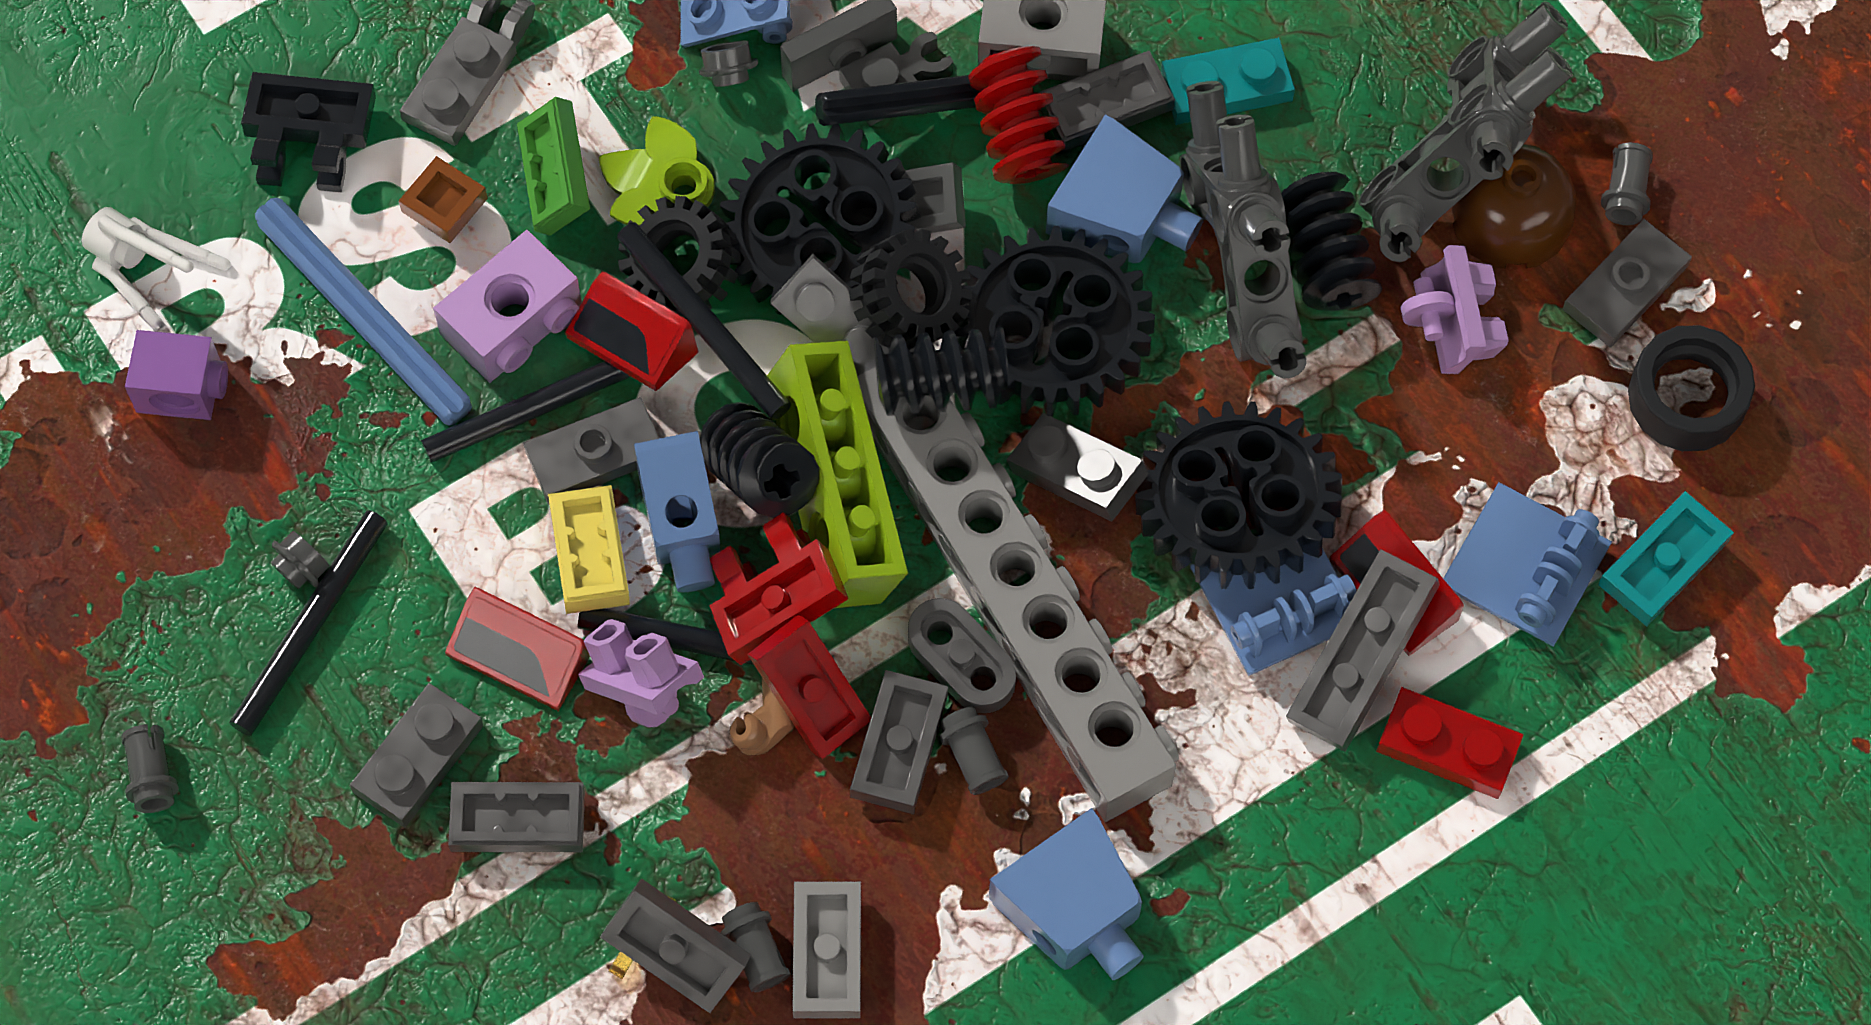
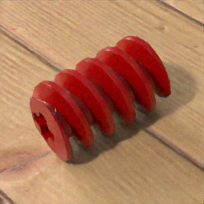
(1015, 117)

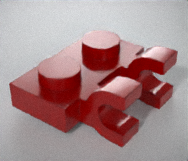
(761, 604)

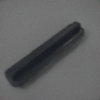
(895, 100)

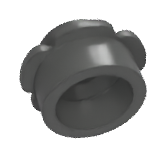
(727, 63)
(298, 561)

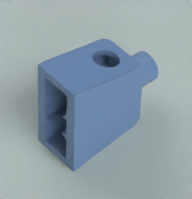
(1122, 194)
(675, 489)
(1073, 898)

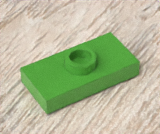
(553, 166)

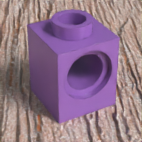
(175, 375)

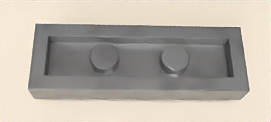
(1362, 650)

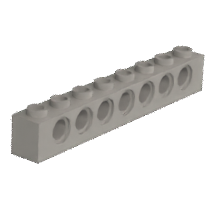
(1110, 775)

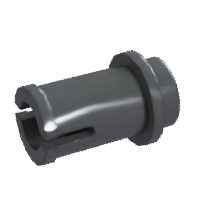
(1627, 196)
(973, 749)
(150, 782)
(749, 930)

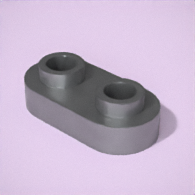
(964, 657)

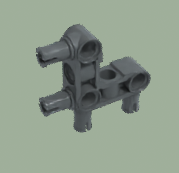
(1491, 116)
(1249, 221)

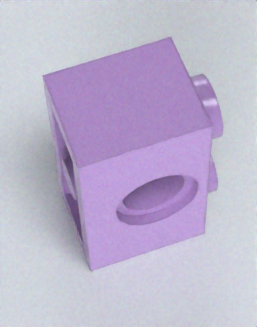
(519, 275)

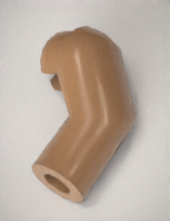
(761, 728)

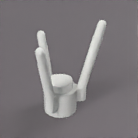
(125, 241)

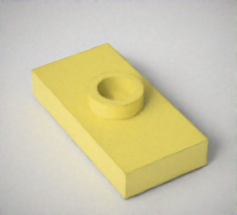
(589, 549)

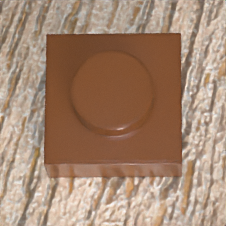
(443, 199)

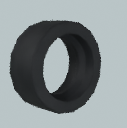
(1706, 347)

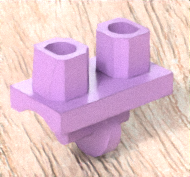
(1450, 313)
(637, 672)

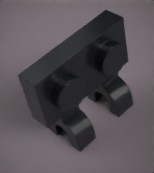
(306, 111)

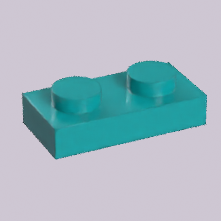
(1250, 74)
(1665, 558)

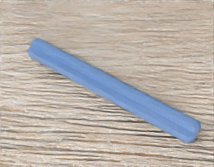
(363, 311)

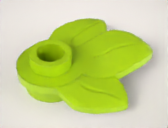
(656, 171)

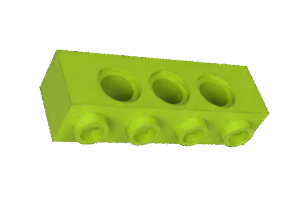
(851, 500)

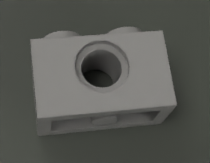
(1066, 49)

